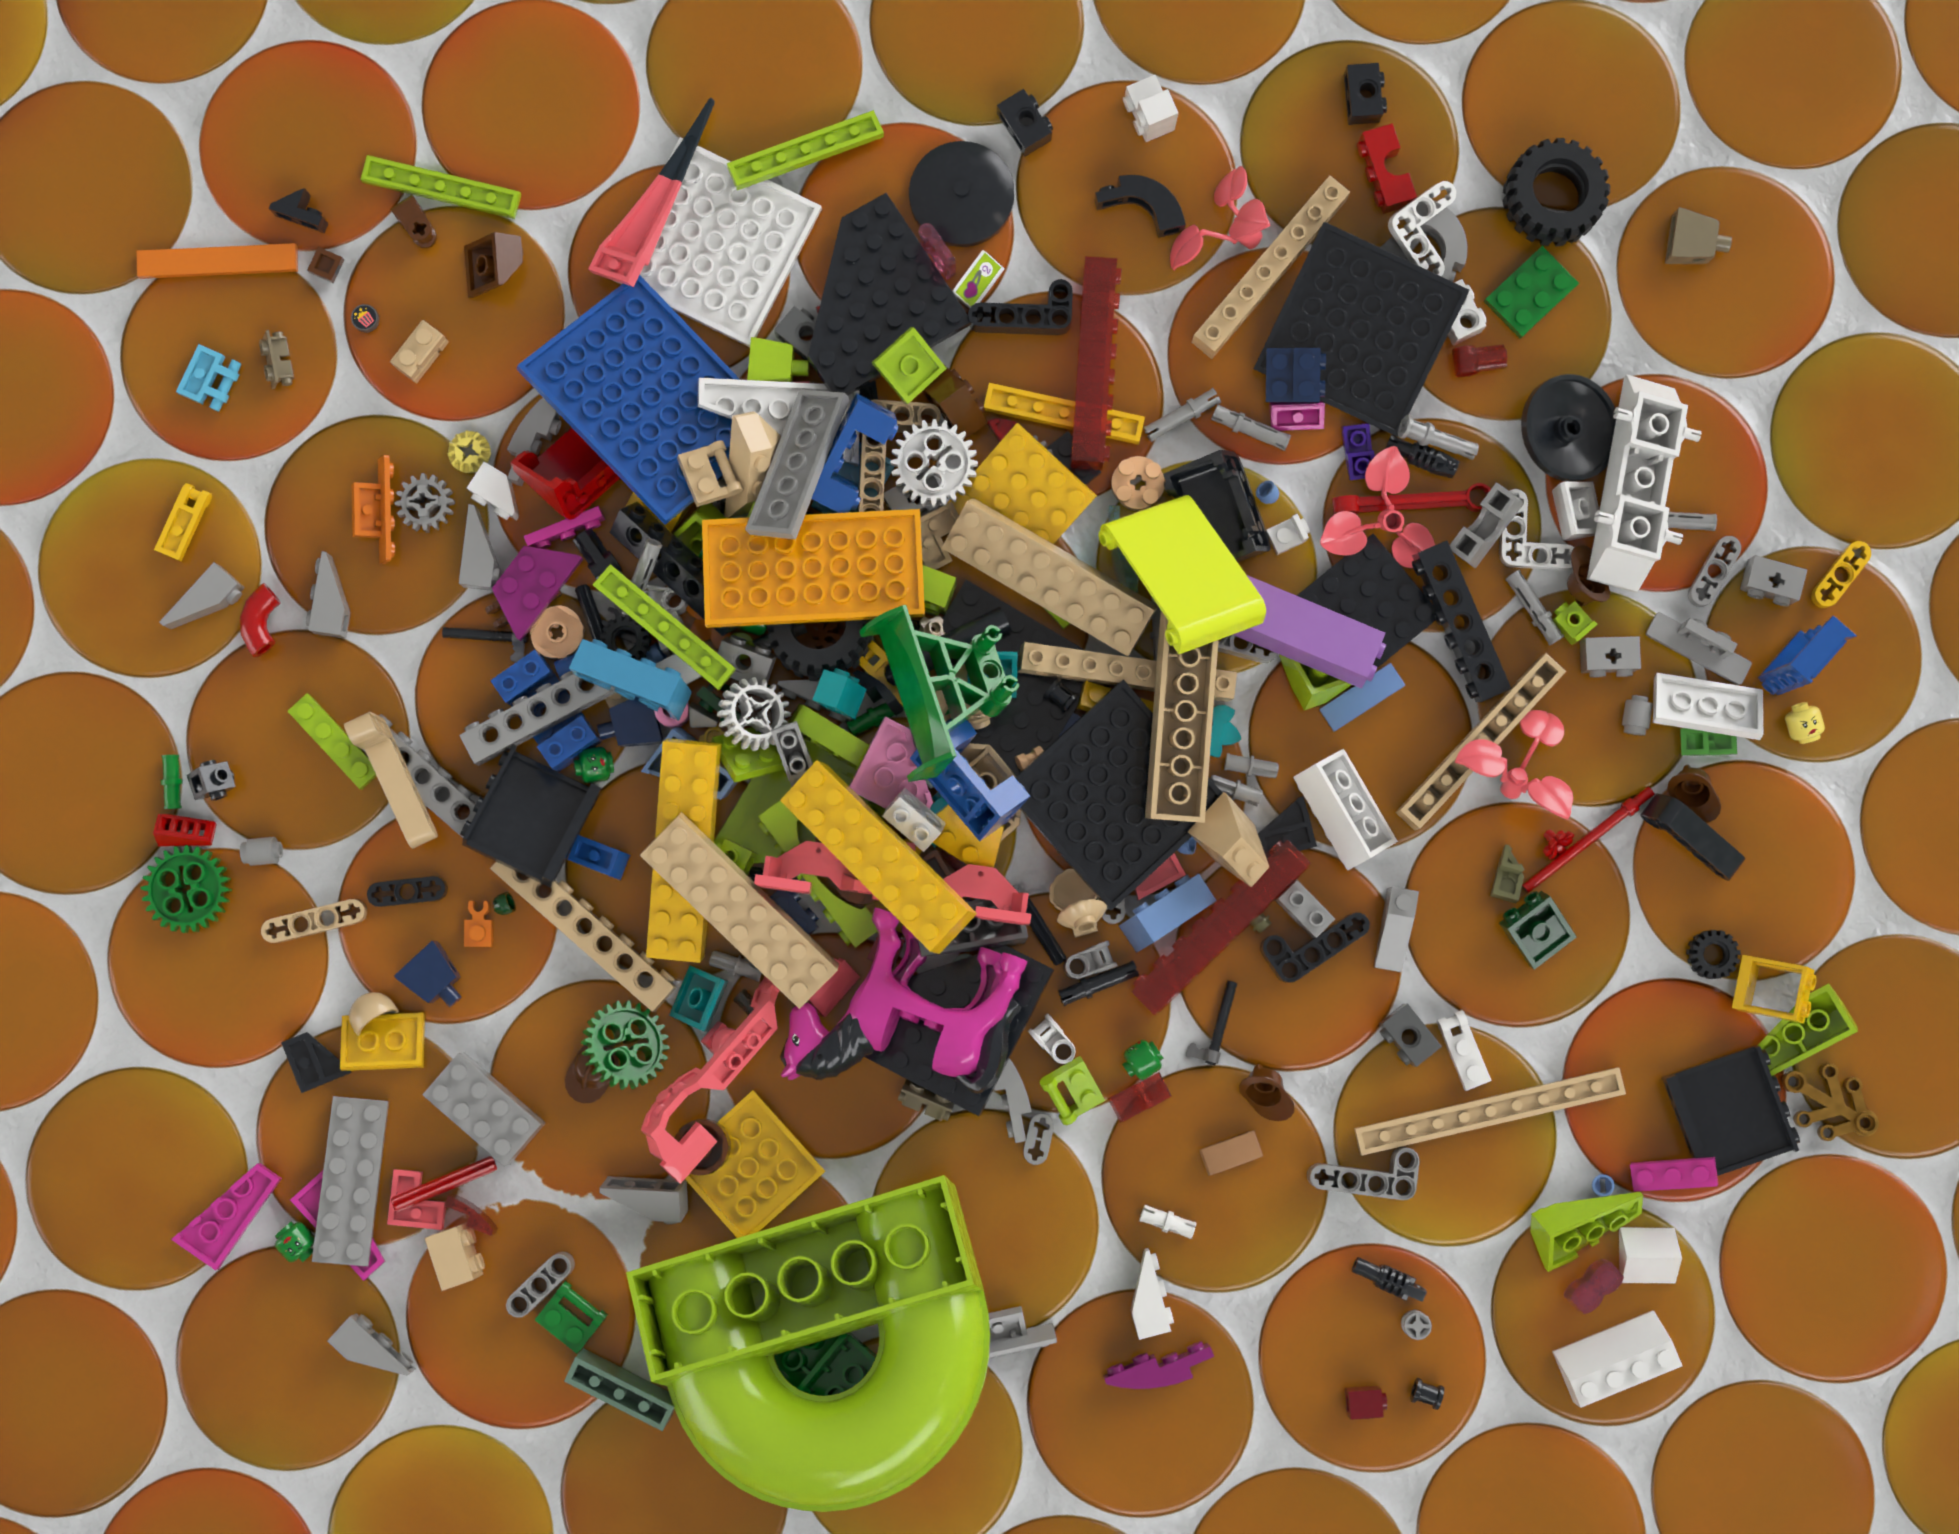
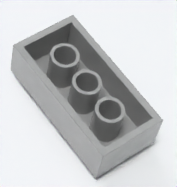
(484, 1108)

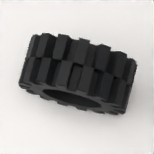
(627, 624)
(1697, 959)

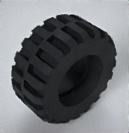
(1574, 164)
(812, 662)

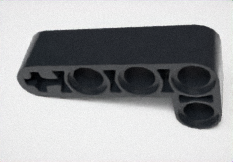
(1021, 311)
(1694, 834)
(1320, 944)

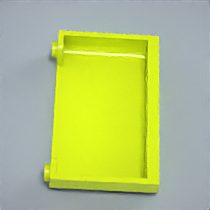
(1186, 572)

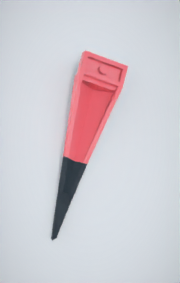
(636, 236)

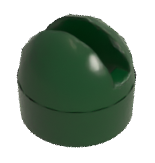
(504, 904)

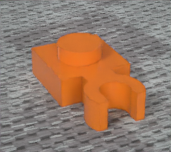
(478, 931)

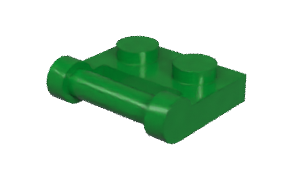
(565, 1324)

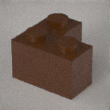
(956, 403)

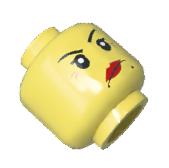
(1804, 723)

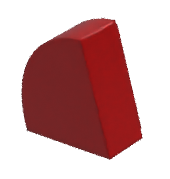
(1000, 427)

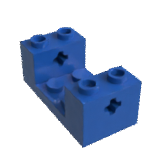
(868, 419)
(563, 741)
(972, 800)

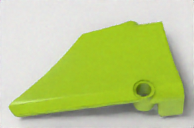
(826, 744)

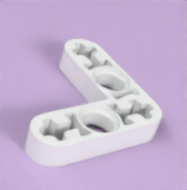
(1414, 221)
(1526, 549)

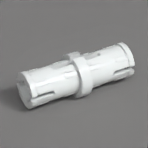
(1167, 1221)

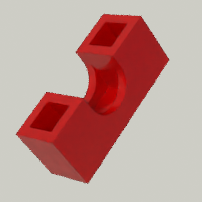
(1391, 190)

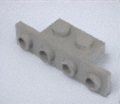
(1700, 645)
(1010, 1334)

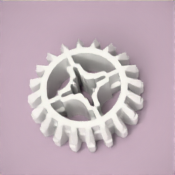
(747, 705)

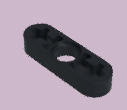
(387, 886)

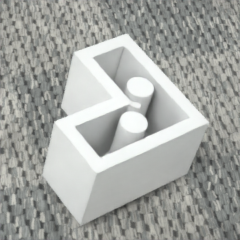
(1151, 107)

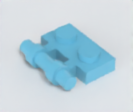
(201, 374)

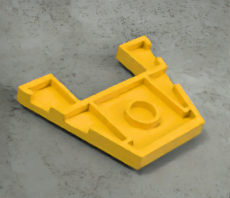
(962, 843)

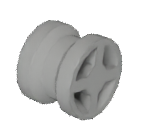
(1421, 1325)

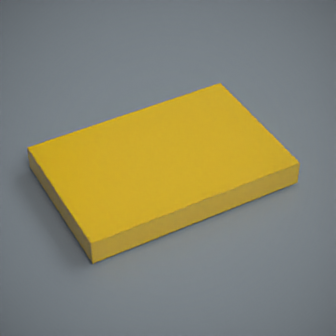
(384, 1043)

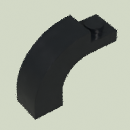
(1149, 195)

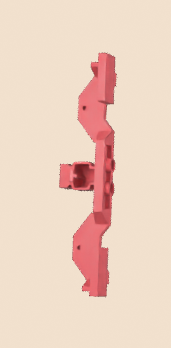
(968, 882)
(731, 1053)

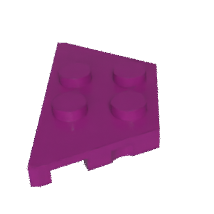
(532, 584)

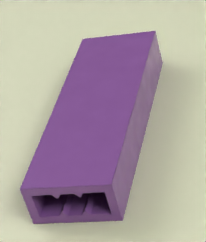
(1316, 636)

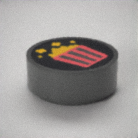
(365, 318)

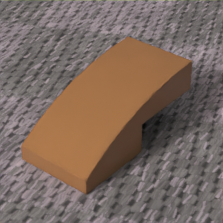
(1231, 1152)

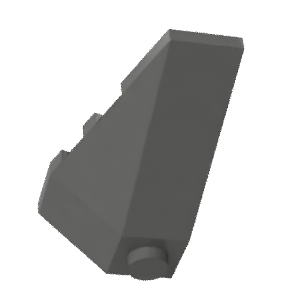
(982, 934)

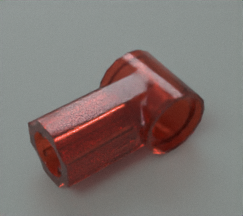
(1472, 360)

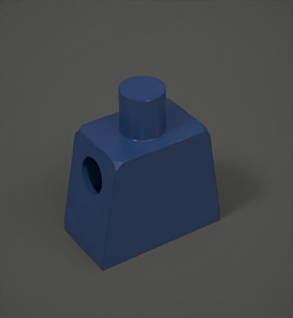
(632, 725)
(431, 975)

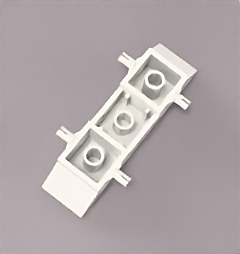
(1636, 485)

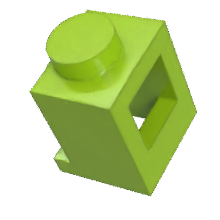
(1571, 631)
(743, 858)

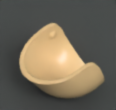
(367, 1008)

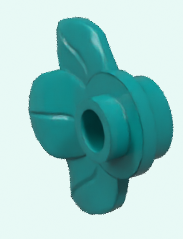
(1223, 730)

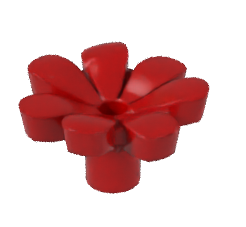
(1557, 842)

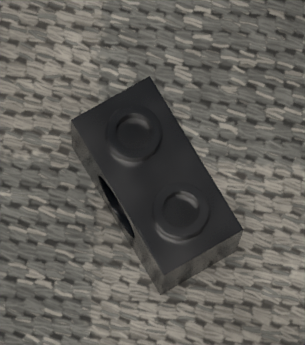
(1362, 109)
(1026, 137)

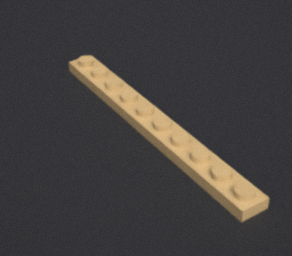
(1489, 1111)

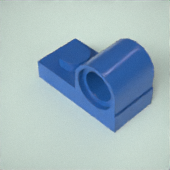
(599, 857)

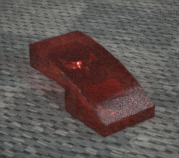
(1139, 1097)
(477, 1218)

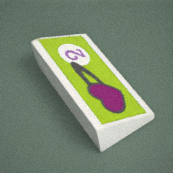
(978, 280)

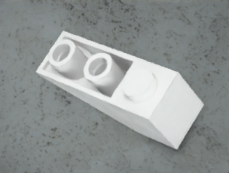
(1147, 1305)

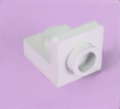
(1288, 534)

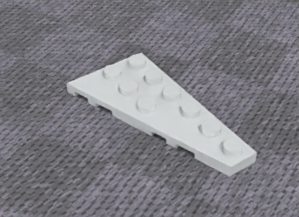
(766, 398)

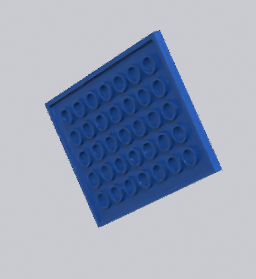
(631, 391)

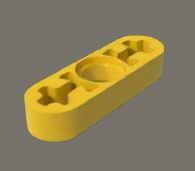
(1846, 555)

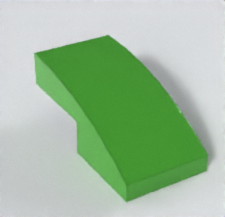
(1706, 743)

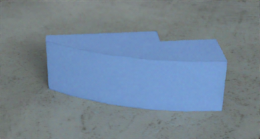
(1358, 700)

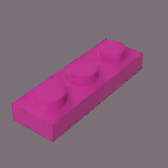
(565, 529)
(1674, 1174)

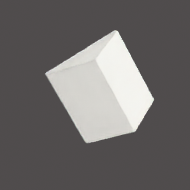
(1576, 509)
(1649, 1255)

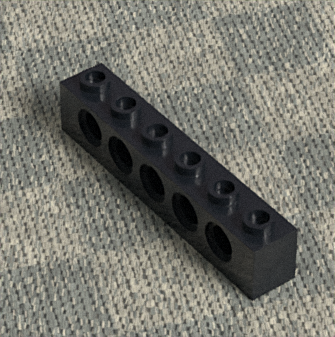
(675, 562)
(1495, 679)

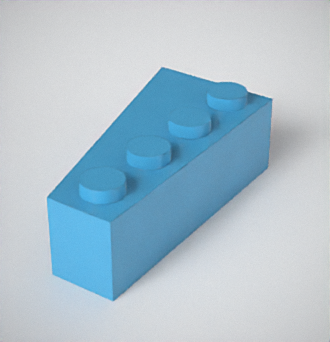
(631, 677)

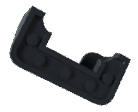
(1226, 500)

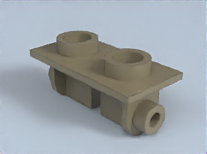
(273, 349)
(914, 1095)

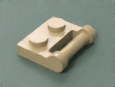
(701, 476)

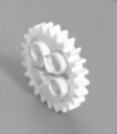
(916, 446)

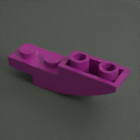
(1147, 1373)

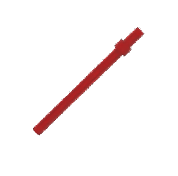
(1628, 807)

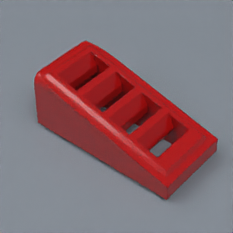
(168, 825)

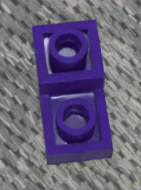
(1357, 449)

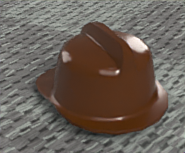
(1579, 586)
(1696, 791)
(581, 1083)
(1267, 1094)

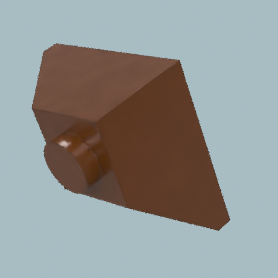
(491, 261)

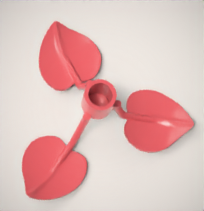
(1245, 229)
(1344, 531)
(1485, 759)

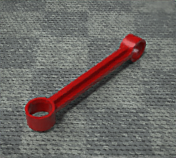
(1409, 501)

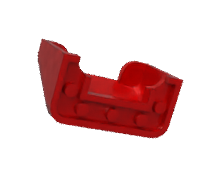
(566, 474)

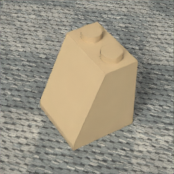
(1231, 840)

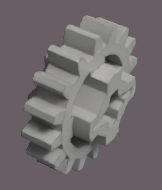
(413, 502)

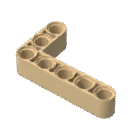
(877, 453)
(375, 737)

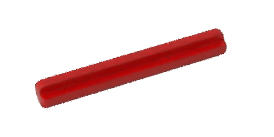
(443, 1184)

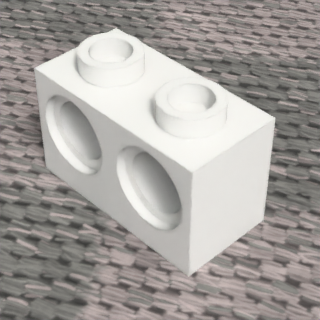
(1470, 311)
(914, 819)

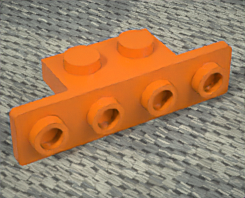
(373, 511)

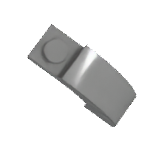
(1450, 237)

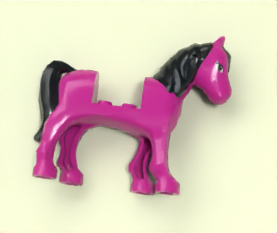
(969, 1038)

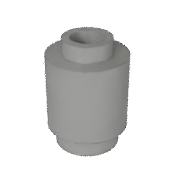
(1637, 715)
(261, 851)

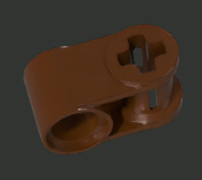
(414, 220)

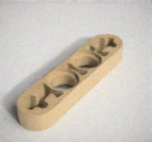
(314, 921)

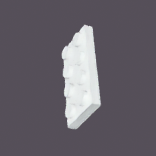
(1708, 706)

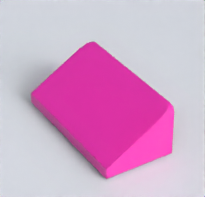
(1297, 415)

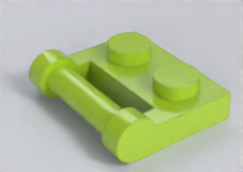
(1079, 1084)

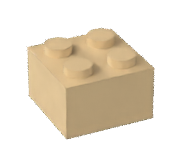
(455, 1256)

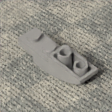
(539, 423)
(792, 750)
(1014, 1100)

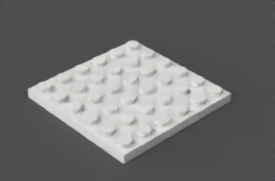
(728, 248)

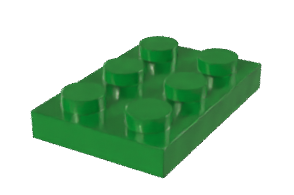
(1531, 292)

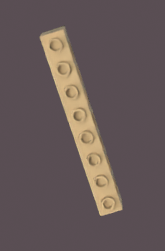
(1270, 267)
(1104, 668)
(1492, 727)
(662, 982)

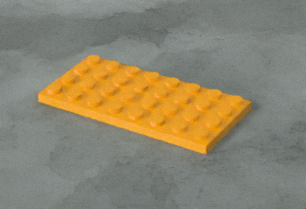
(831, 572)

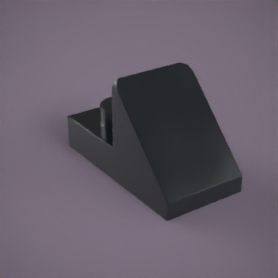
(294, 210)

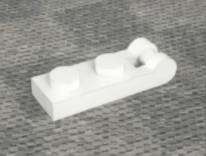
(1464, 1051)

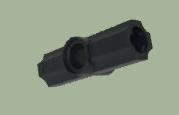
(595, 553)

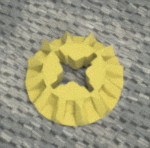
(471, 463)

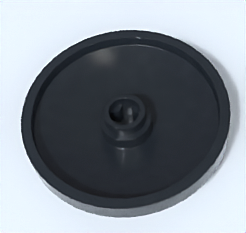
(962, 193)
(1569, 427)

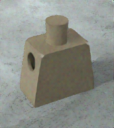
(1694, 238)

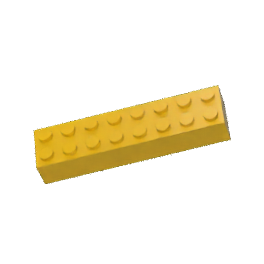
(687, 786)
(878, 857)

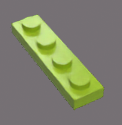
(333, 740)

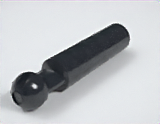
(965, 634)

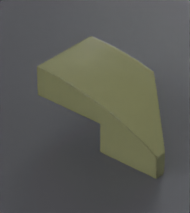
(1508, 877)

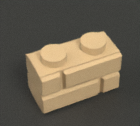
(419, 351)

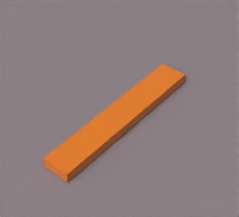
(217, 261)

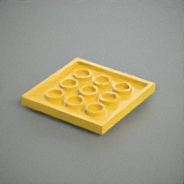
(1028, 486)
(762, 1171)

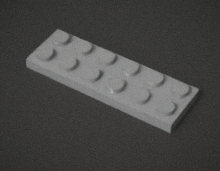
(797, 464)
(350, 1181)

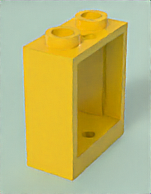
(1747, 982)

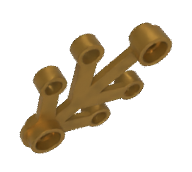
(1833, 1105)

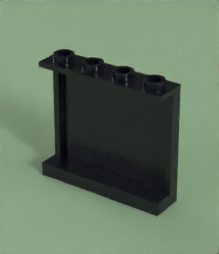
(529, 817)
(1732, 1110)

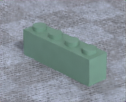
(621, 1389)

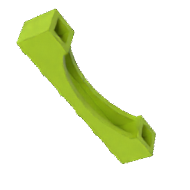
(854, 921)

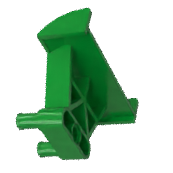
(918, 689)

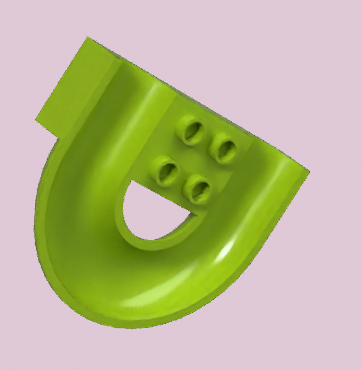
(729, 1308)

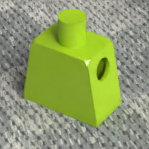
(774, 361)

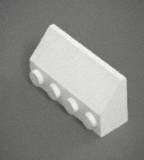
(1345, 809)
(1616, 1359)

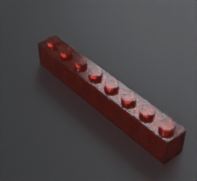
(1093, 364)
(1219, 929)

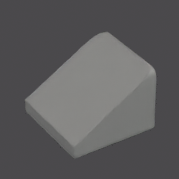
(701, 717)

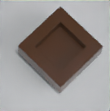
(325, 265)

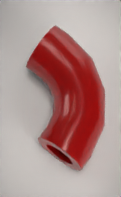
(254, 620)

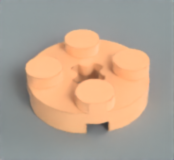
(1150, 474)
(561, 647)

